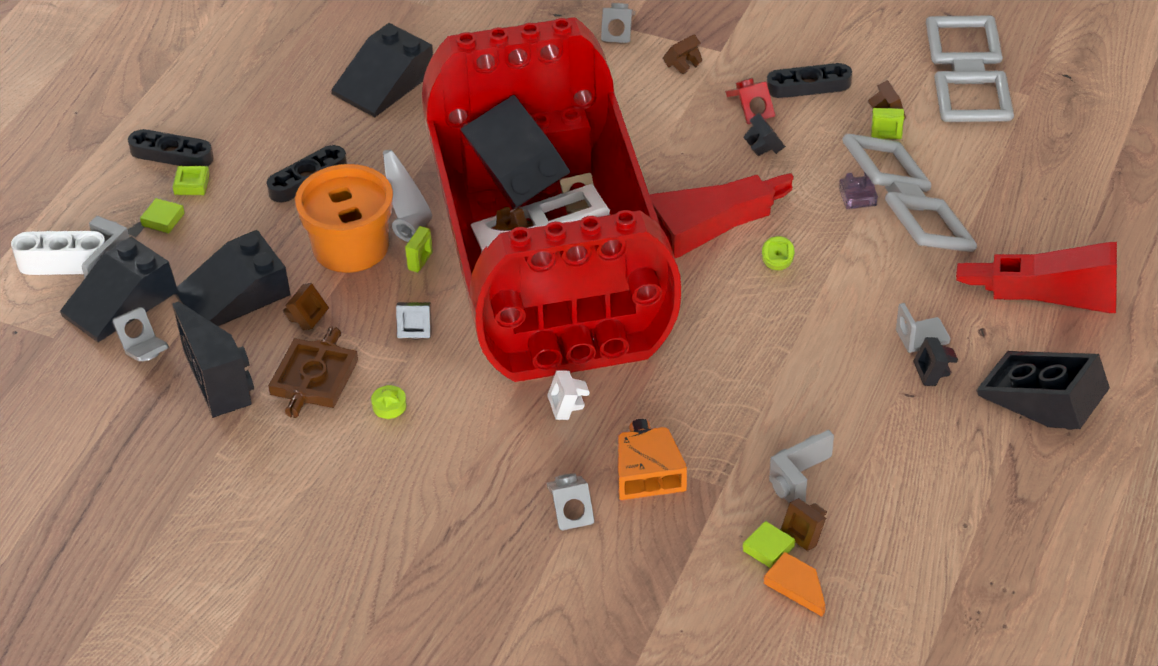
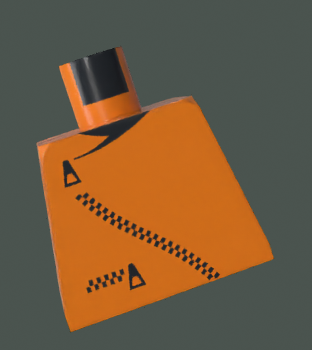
(649, 462)

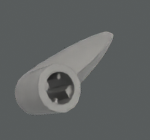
(407, 199)

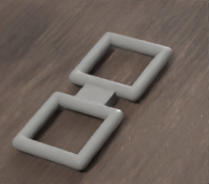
(969, 69)
(908, 193)

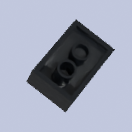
(384, 70)
(515, 151)
(235, 280)
(117, 284)
(214, 362)
(1047, 386)

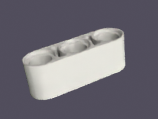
(54, 251)

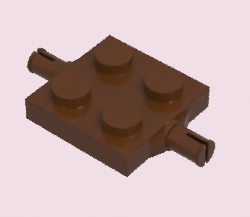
(313, 372)

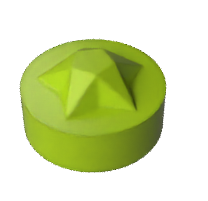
(778, 253)
(388, 402)

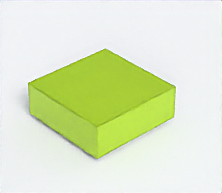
(887, 123)
(191, 180)
(162, 215)
(419, 249)
(768, 544)

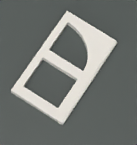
(535, 211)

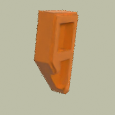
(796, 582)

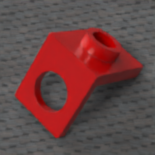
(747, 91)

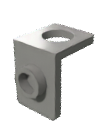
(621, 12)
(914, 332)
(144, 346)
(567, 488)

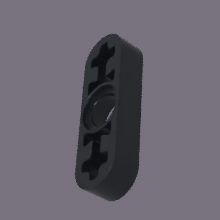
(828, 78)
(150, 145)
(285, 183)

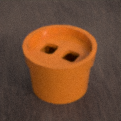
(346, 216)

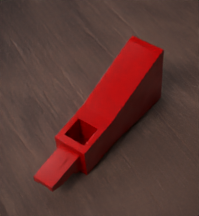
(704, 213)
(1068, 277)

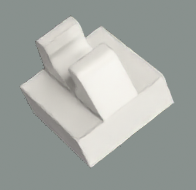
(566, 395)

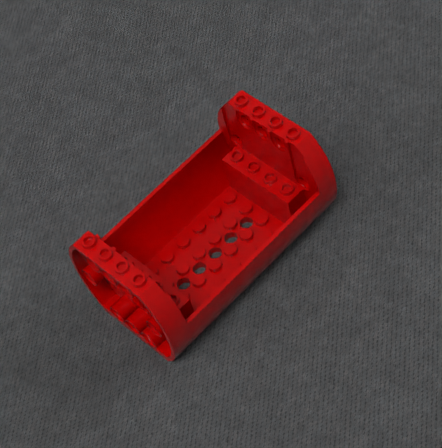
(558, 291)

